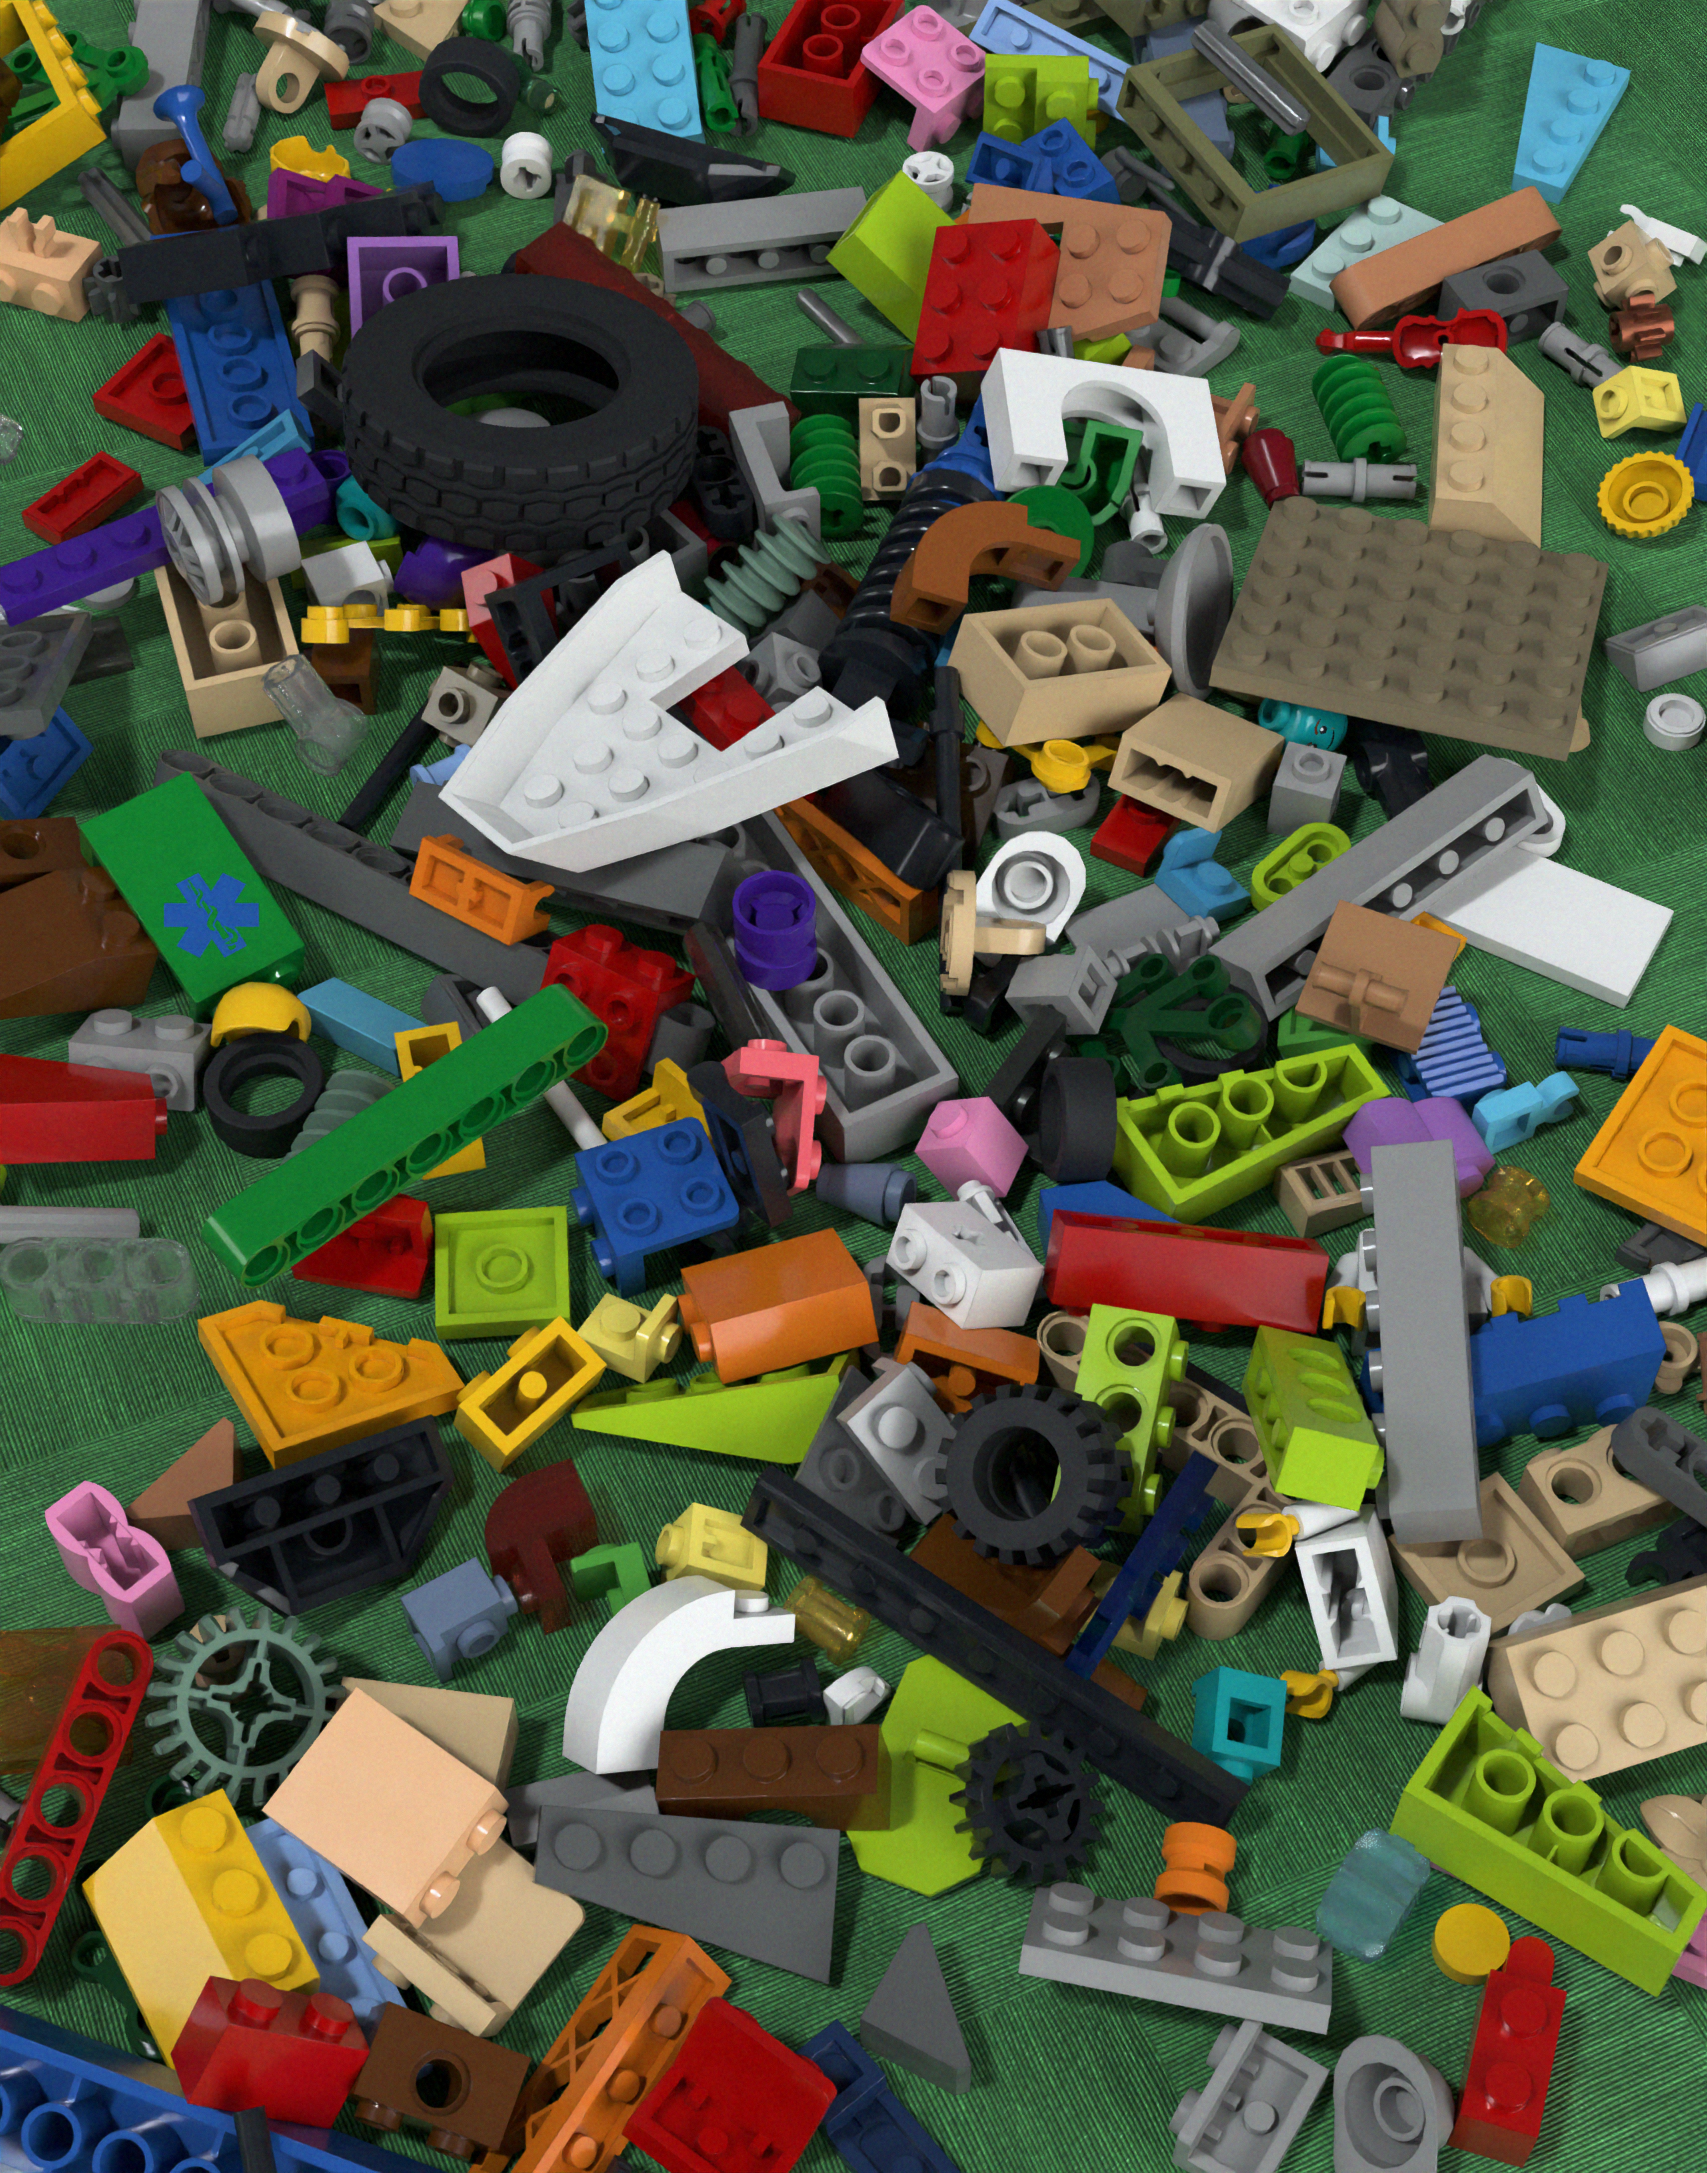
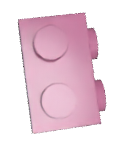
(932, 70)

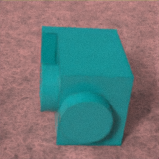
(1253, 1712)

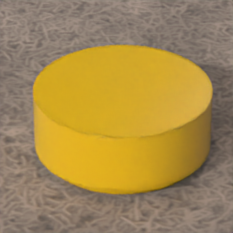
(1470, 1943)

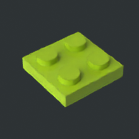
(501, 1271)

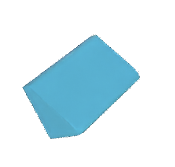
(357, 1022)

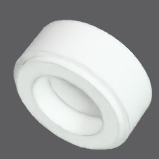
(1674, 722)

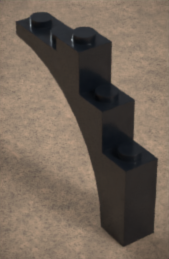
(275, 245)

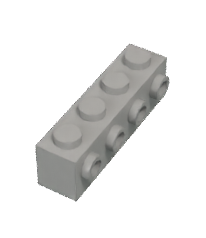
(753, 238)

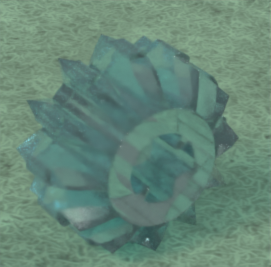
(1372, 1895)

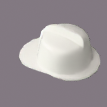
(1033, 880)

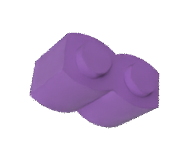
(1431, 1119)

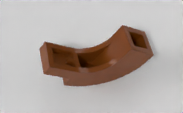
(974, 541)

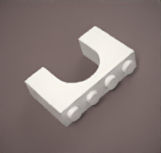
(1032, 393)

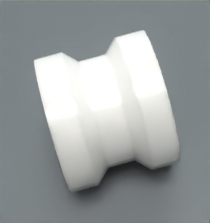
(527, 151)
(933, 174)

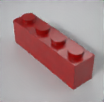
(1184, 1272)

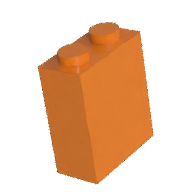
(776, 1306)

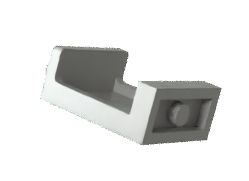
(763, 451)

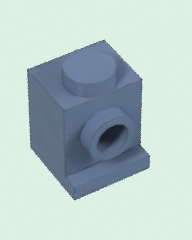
(458, 1615)

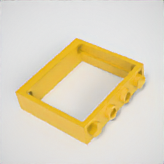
(65, 130)

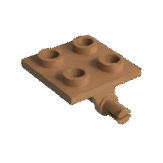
(1377, 977)

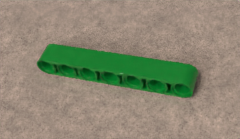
(403, 1136)

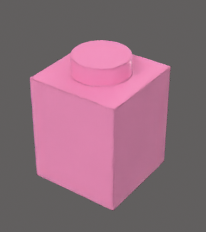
(970, 1143)

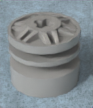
(218, 533)

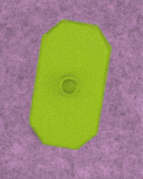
(926, 1736)

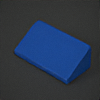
(1009, 165)

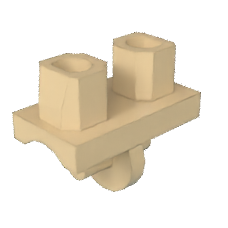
(886, 447)

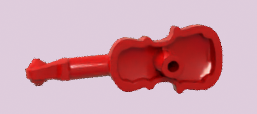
(1420, 340)

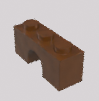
(824, 1772)

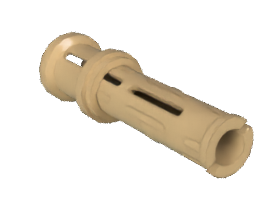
(316, 326)

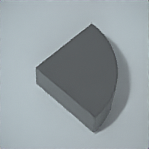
(1654, 1246)

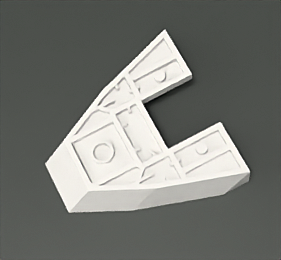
(598, 771)

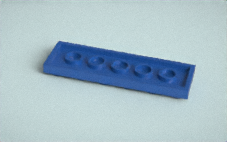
(233, 364)

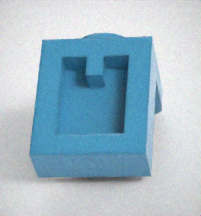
(1197, 880)

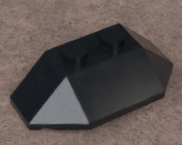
(681, 169)
(328, 1519)

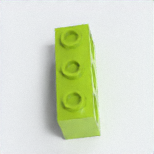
(1139, 1387)

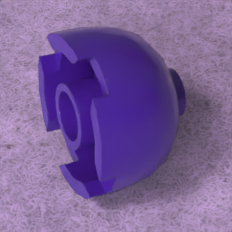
(434, 573)

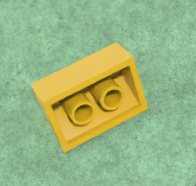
(194, 1905)

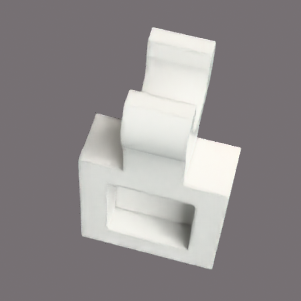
(1678, 242)

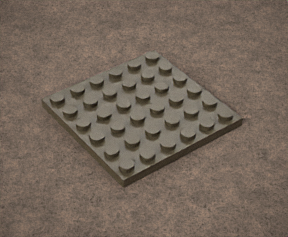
(1414, 627)

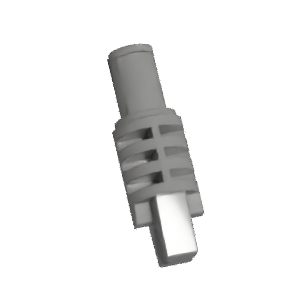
(529, 27)

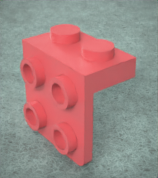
(798, 1093)

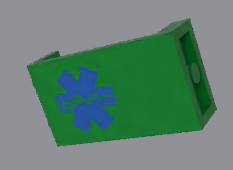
(194, 893)

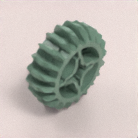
(209, 1702)

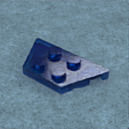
(1156, 1551)

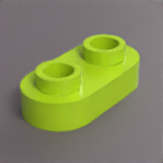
(1293, 861)

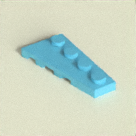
(1563, 117)

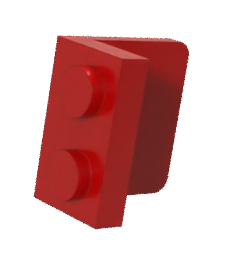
(626, 991)
(731, 2100)

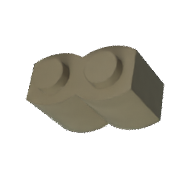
(1411, 33)

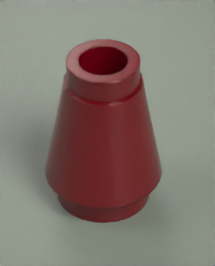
(1271, 464)

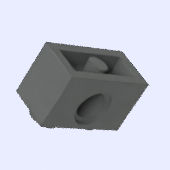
(1517, 287)

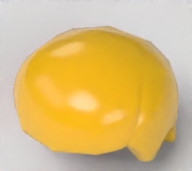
(298, 156)
(259, 1009)

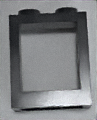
(521, 613)

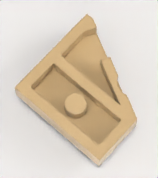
(420, 23)

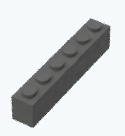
(654, 889)

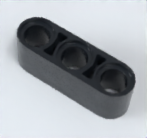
(895, 826)

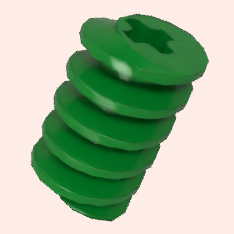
(1358, 411)
(827, 458)

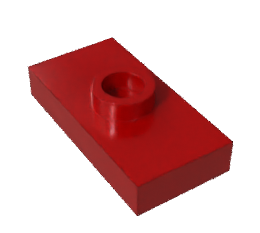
(348, 98)
(83, 499)
(1133, 835)

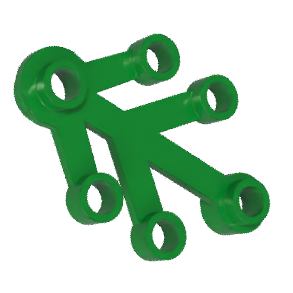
(116, 72)

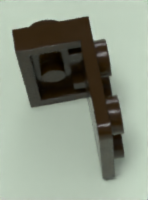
(981, 777)

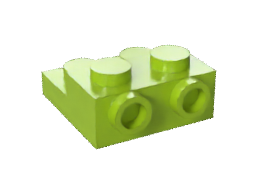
(1036, 91)

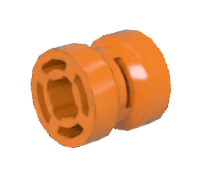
(1195, 1868)

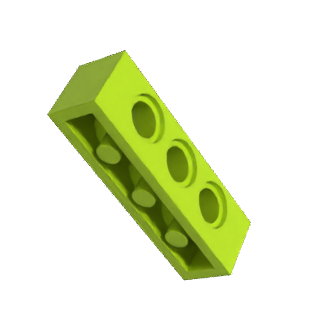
(1310, 1419)

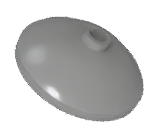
(1193, 608)

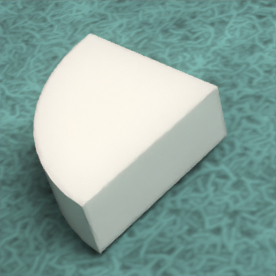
(854, 1697)

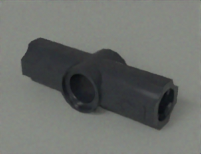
(1219, 267)
(1389, 763)

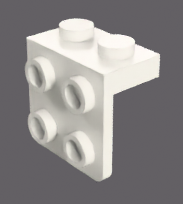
(1314, 26)

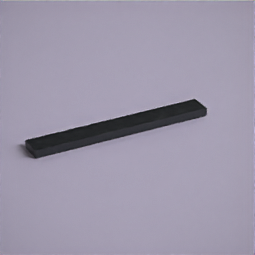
(991, 1653)

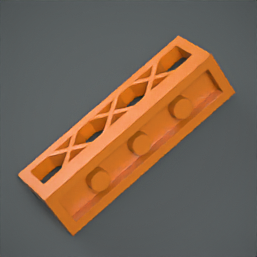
(857, 872)
(616, 2068)

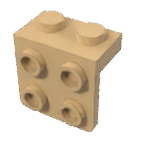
(484, 1946)

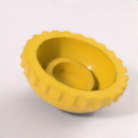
(1645, 494)

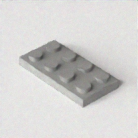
(1179, 1957)

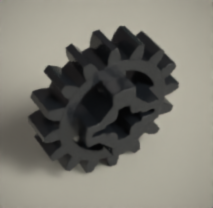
(1039, 1839)

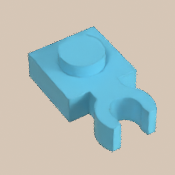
(1512, 1115)

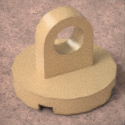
(297, 56)
(966, 933)

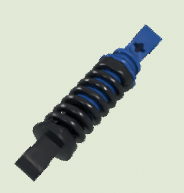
(869, 650)

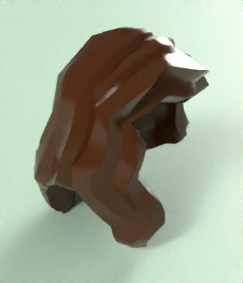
(172, 202)

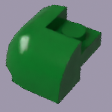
(1099, 465)

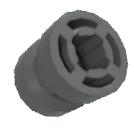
(351, 27)

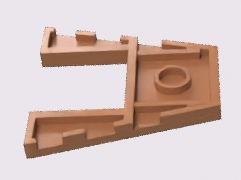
(1108, 257)

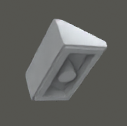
(1661, 649)

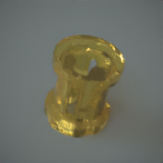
(827, 1619)

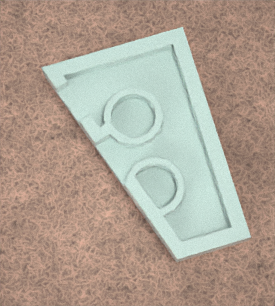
(1367, 231)

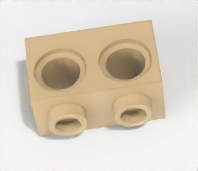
(1609, 1503)

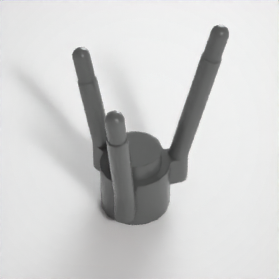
(1136, 177)

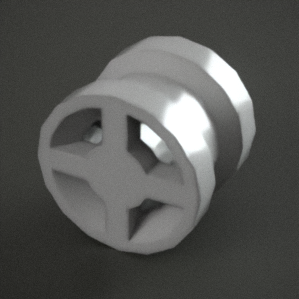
(382, 130)

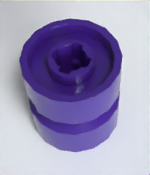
(775, 930)

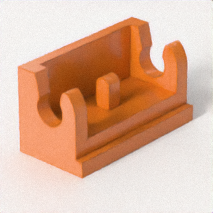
(478, 891)

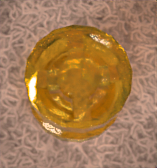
(1508, 1206)

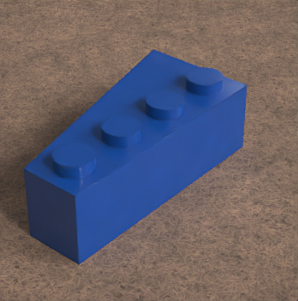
(1559, 1368)

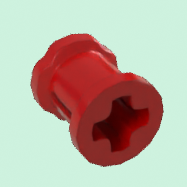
(718, 17)

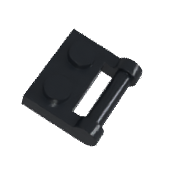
(742, 1143)

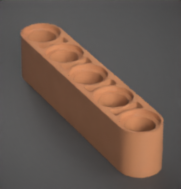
(1415, 269)

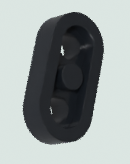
(986, 1002)

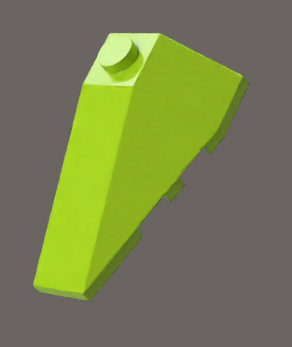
(753, 1417)

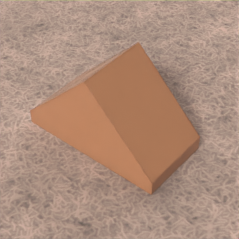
(205, 1468)

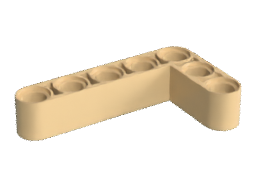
(1214, 1432)

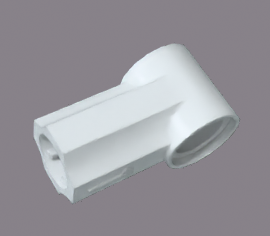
(1446, 1661)

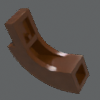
(1039, 1602)

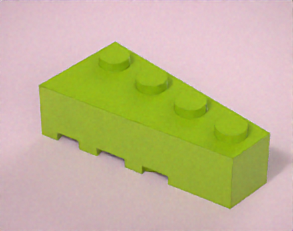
(1226, 1138)
(1546, 1848)

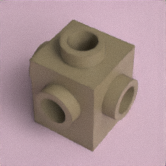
(464, 702)

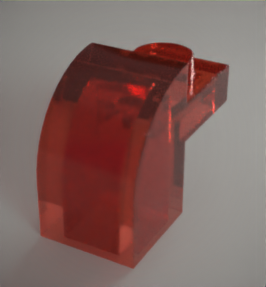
(534, 1527)

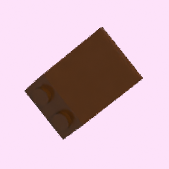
(70, 946)

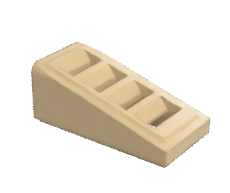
(1316, 1216)

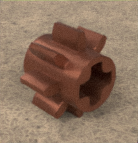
(1641, 328)

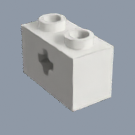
(964, 1265)

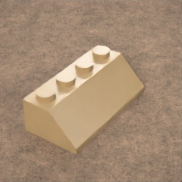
(1486, 447)

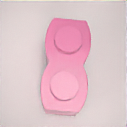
(115, 1560)

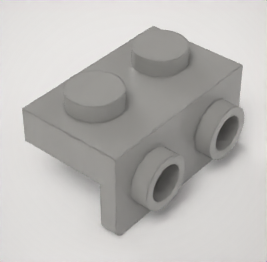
(164, 1047)
(901, 1434)
(1248, 2106)

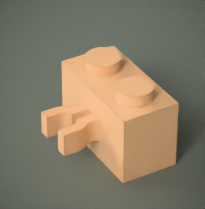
(45, 266)

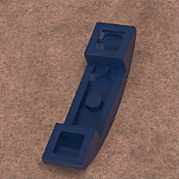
(865, 2119)

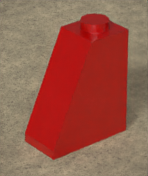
(76, 1112)

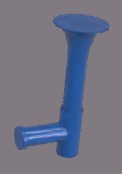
(181, 107)

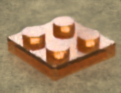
(33, 1685)

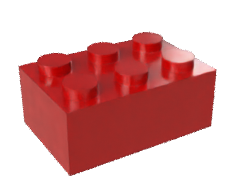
(815, 66)
(983, 292)

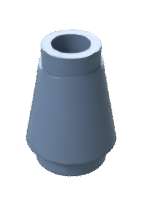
(868, 1189)

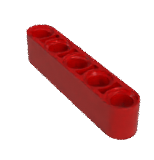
(77, 1774)

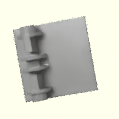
(1140, 926)

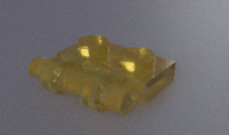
(599, 213)

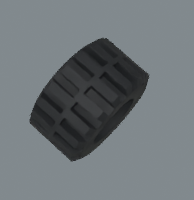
(981, 1464)

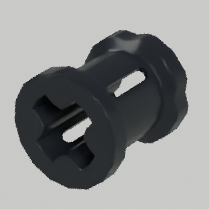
(783, 1694)

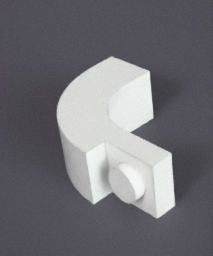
(641, 1656)

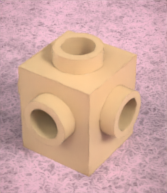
(1631, 265)

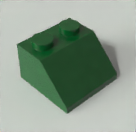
(835, 375)

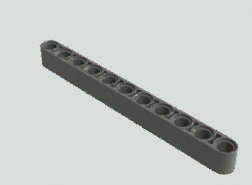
(373, 890)

